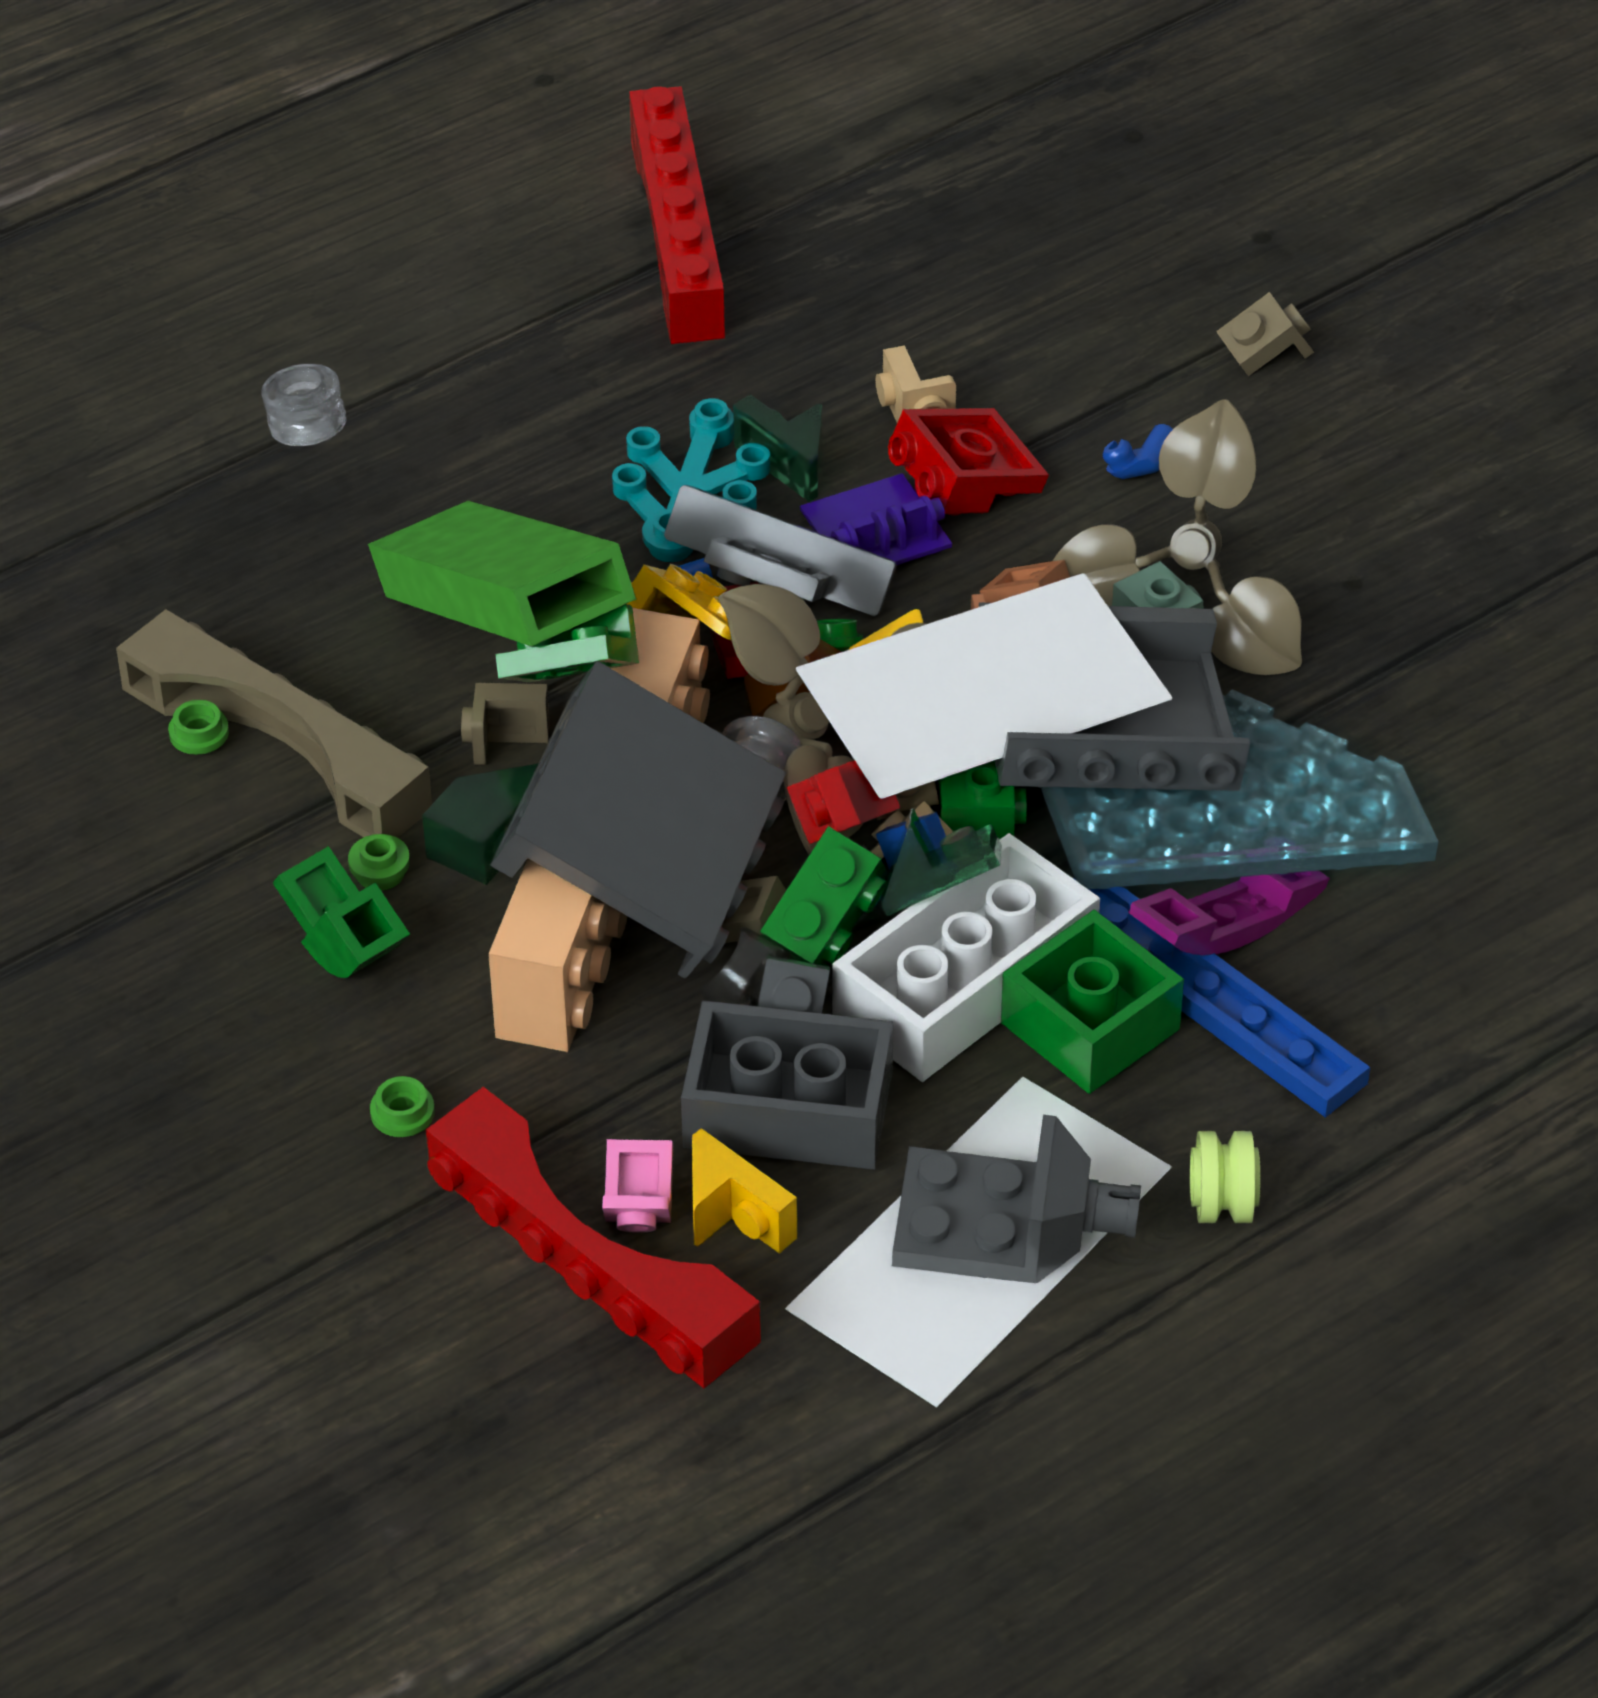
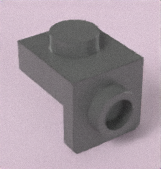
(793, 985)

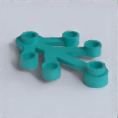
(709, 430)

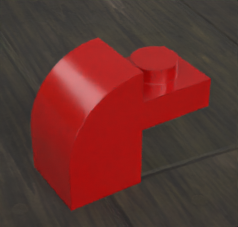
(837, 800)

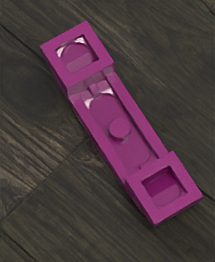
(1229, 914)

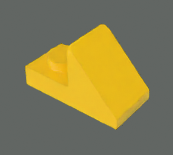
(736, 1190)

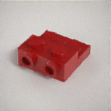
(964, 457)

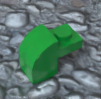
(341, 924)

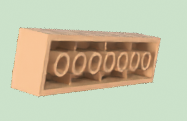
(554, 932)

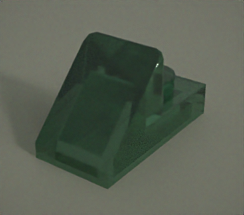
(792, 444)
(923, 871)

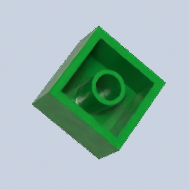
(1091, 1001)

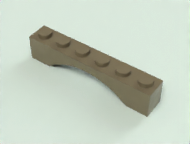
(369, 779)

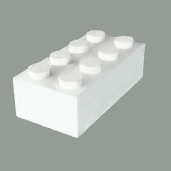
(945, 957)

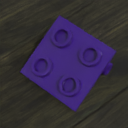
(882, 519)

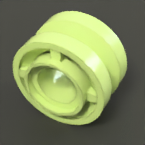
(1225, 1177)

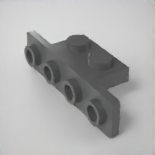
(777, 552)

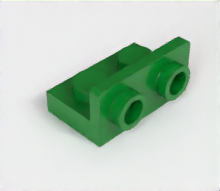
(602, 639)

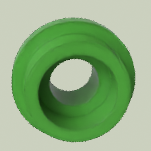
(198, 727)
(379, 860)
(402, 1107)

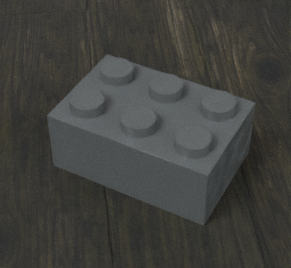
(789, 1083)

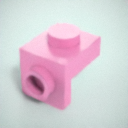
(638, 1184)

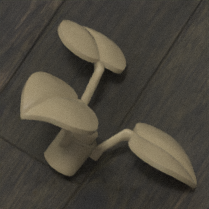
(1215, 462)
(771, 638)

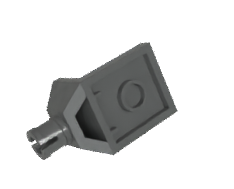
(1005, 1213)

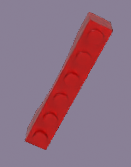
(679, 215)
(680, 1309)

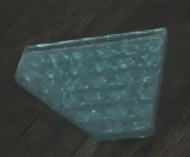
(1297, 811)

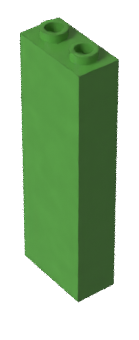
(502, 572)

